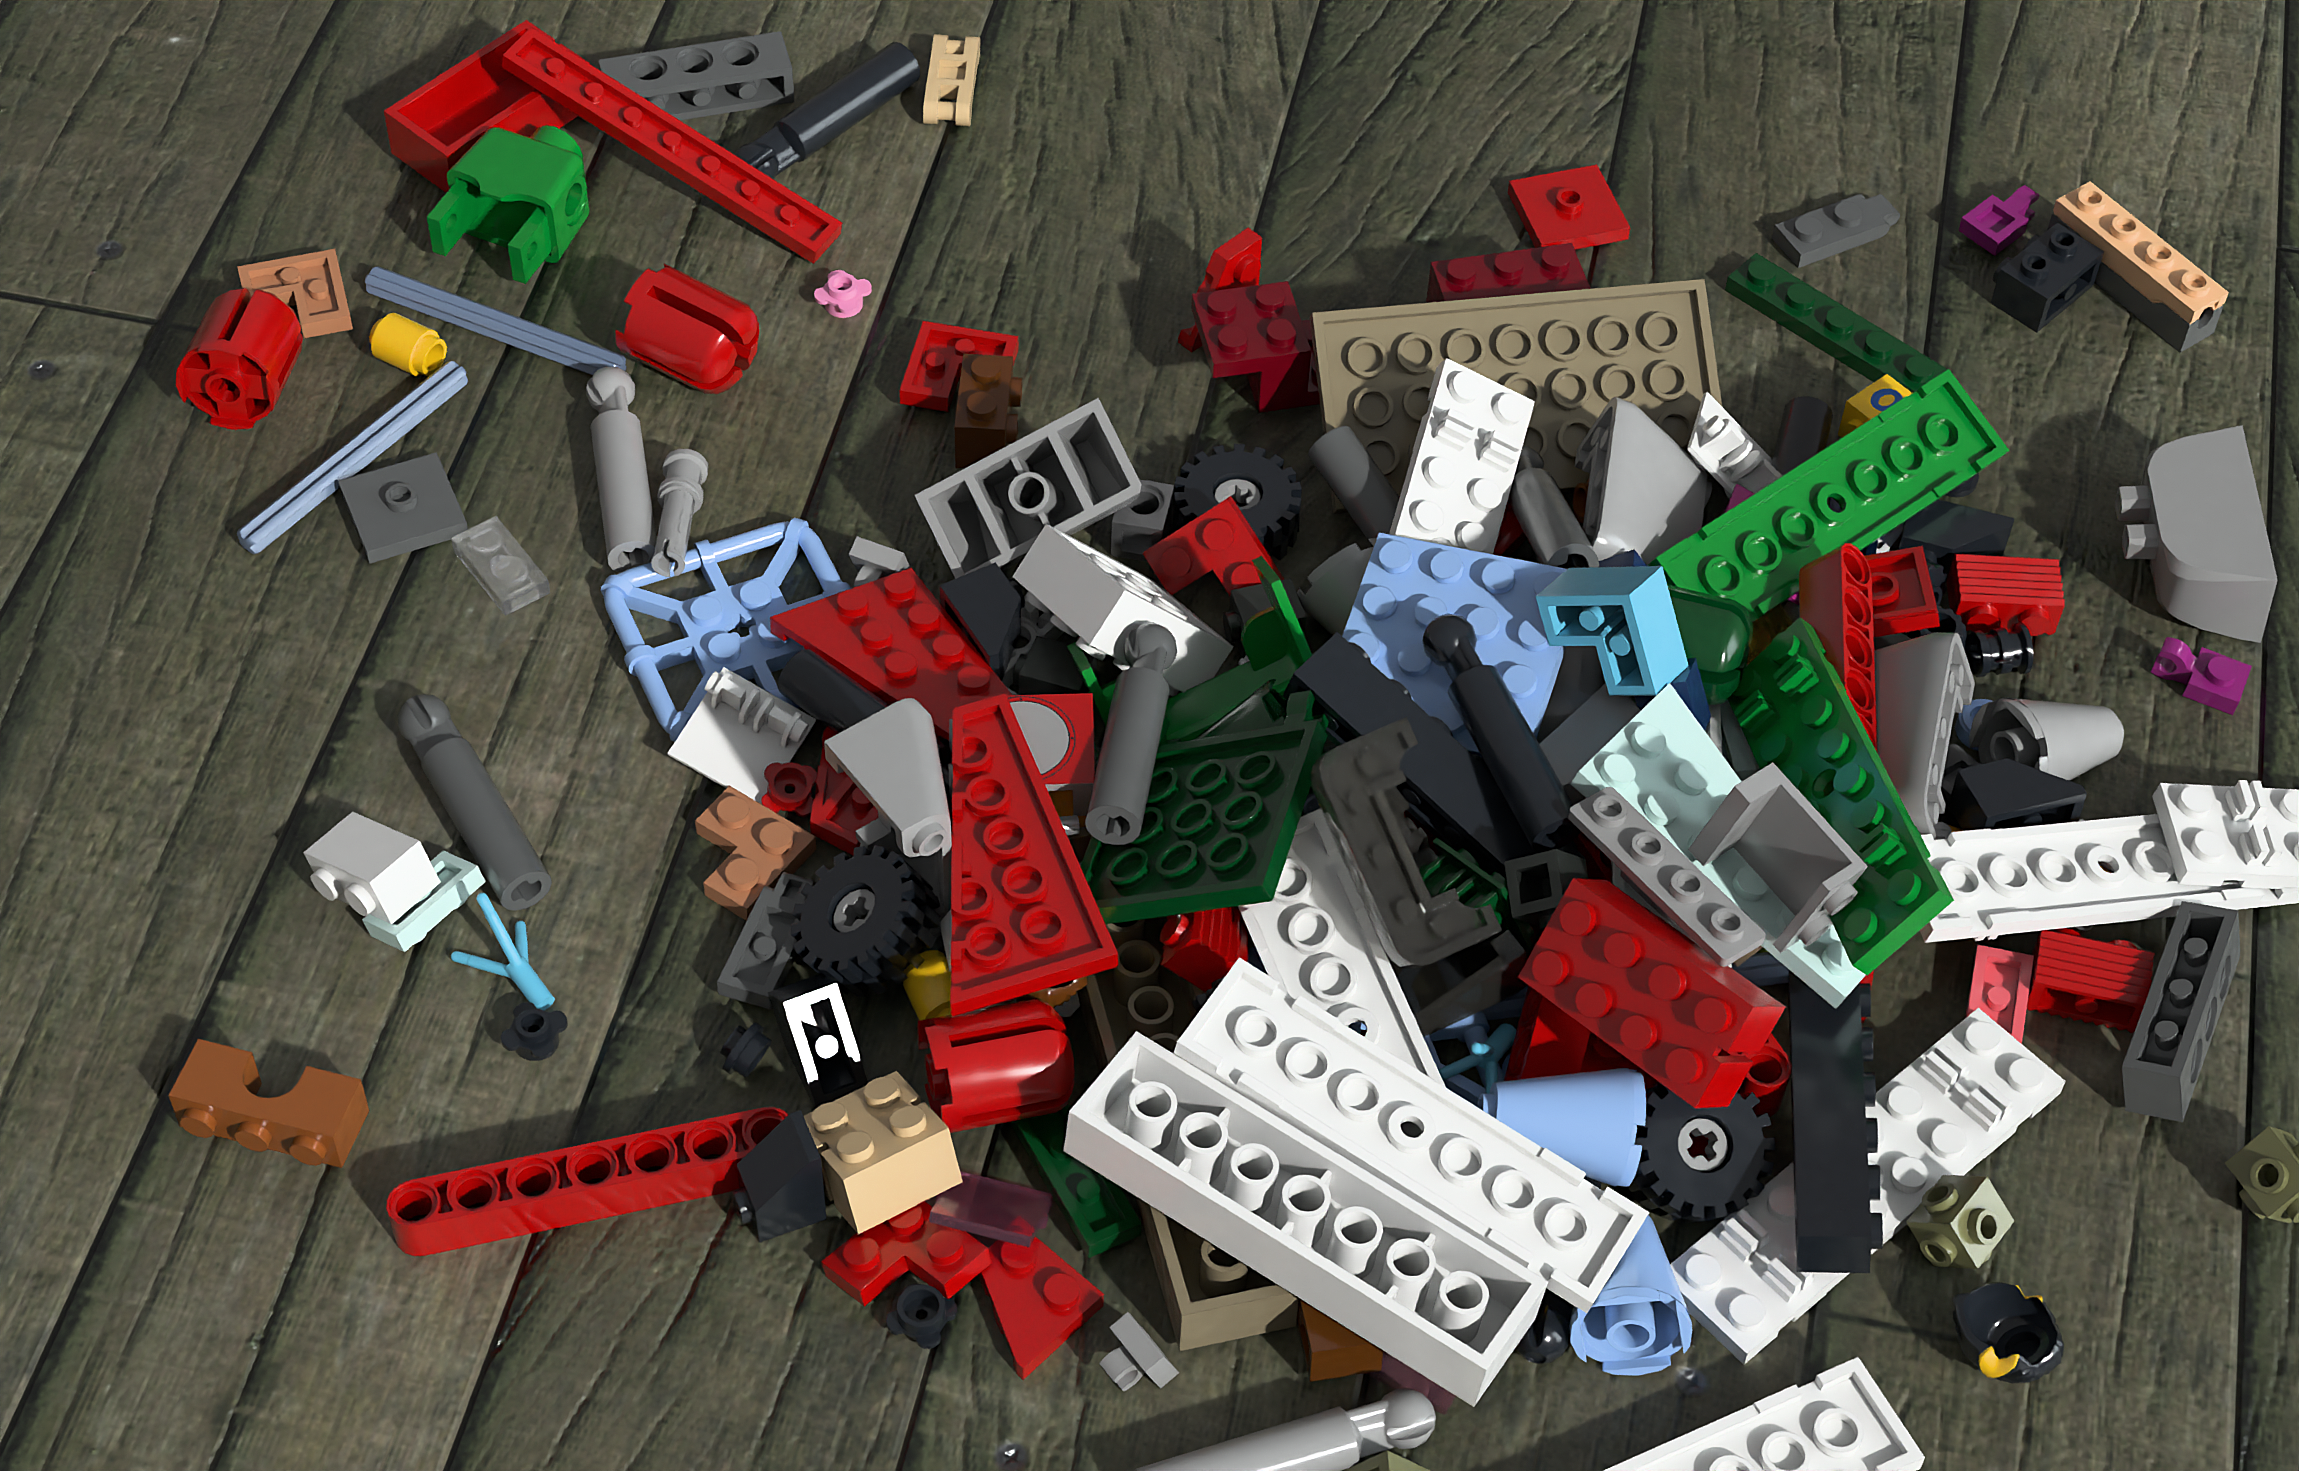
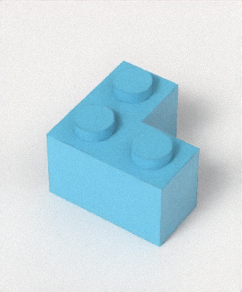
(1625, 617)

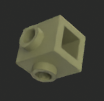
(2269, 1175)
(1960, 1221)

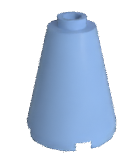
(1578, 1117)
(1637, 1314)

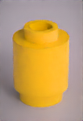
(407, 345)
(929, 986)

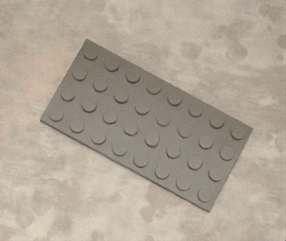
(1552, 347)

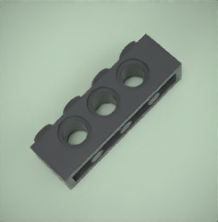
(709, 76)
(2181, 1011)

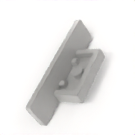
(1666, 877)

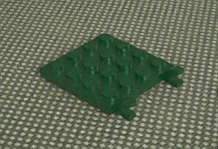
(1212, 821)

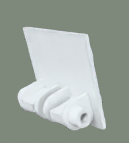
(1728, 451)
(740, 734)

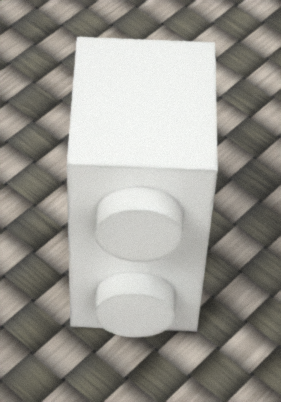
(371, 868)

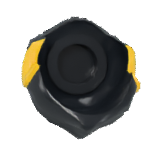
(2007, 1332)

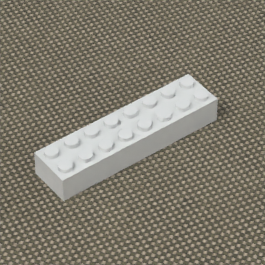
(1305, 1217)

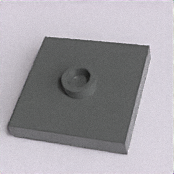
(402, 507)

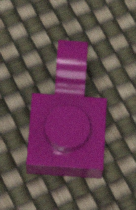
(1999, 223)
(2208, 677)

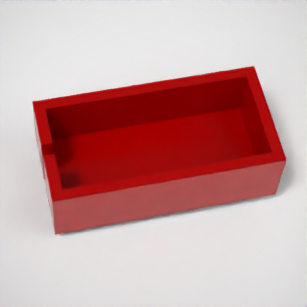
(457, 107)
(1650, 992)

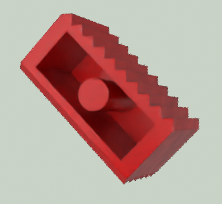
(2006, 591)
(1204, 944)
(2089, 979)

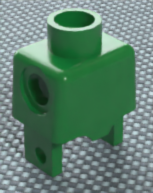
(516, 196)

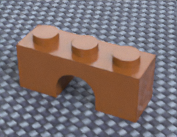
(310, 1122)

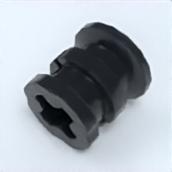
(2000, 651)

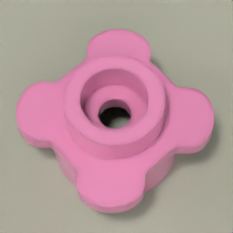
(842, 294)

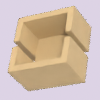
(882, 1151)

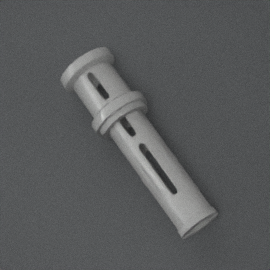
(679, 498)

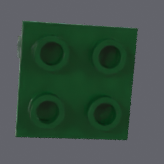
(1474, 888)

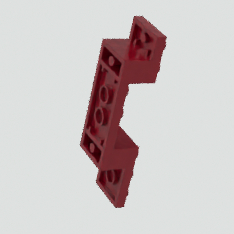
(1263, 336)

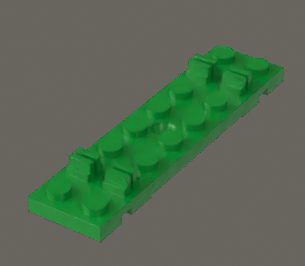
(1873, 473)
(1806, 725)

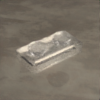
(500, 565)

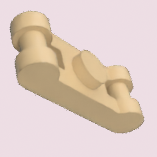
(951, 77)

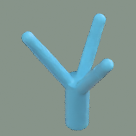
(519, 967)
(1484, 1055)

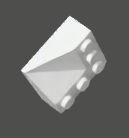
(1108, 601)

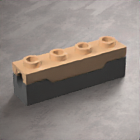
(2143, 269)

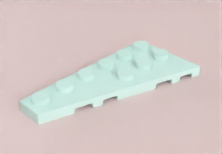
(1677, 783)

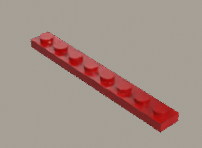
(672, 145)

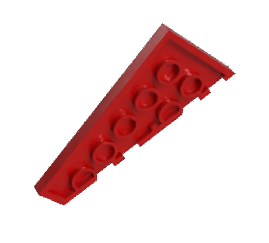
(894, 644)
(1015, 882)

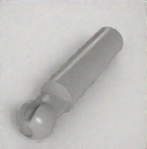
(621, 471)
(1319, 1441)

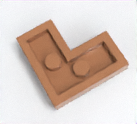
(306, 281)
(759, 849)

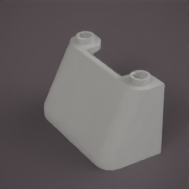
(1640, 486)
(1916, 700)
(900, 772)

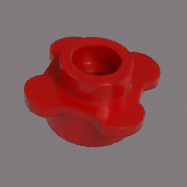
(794, 775)

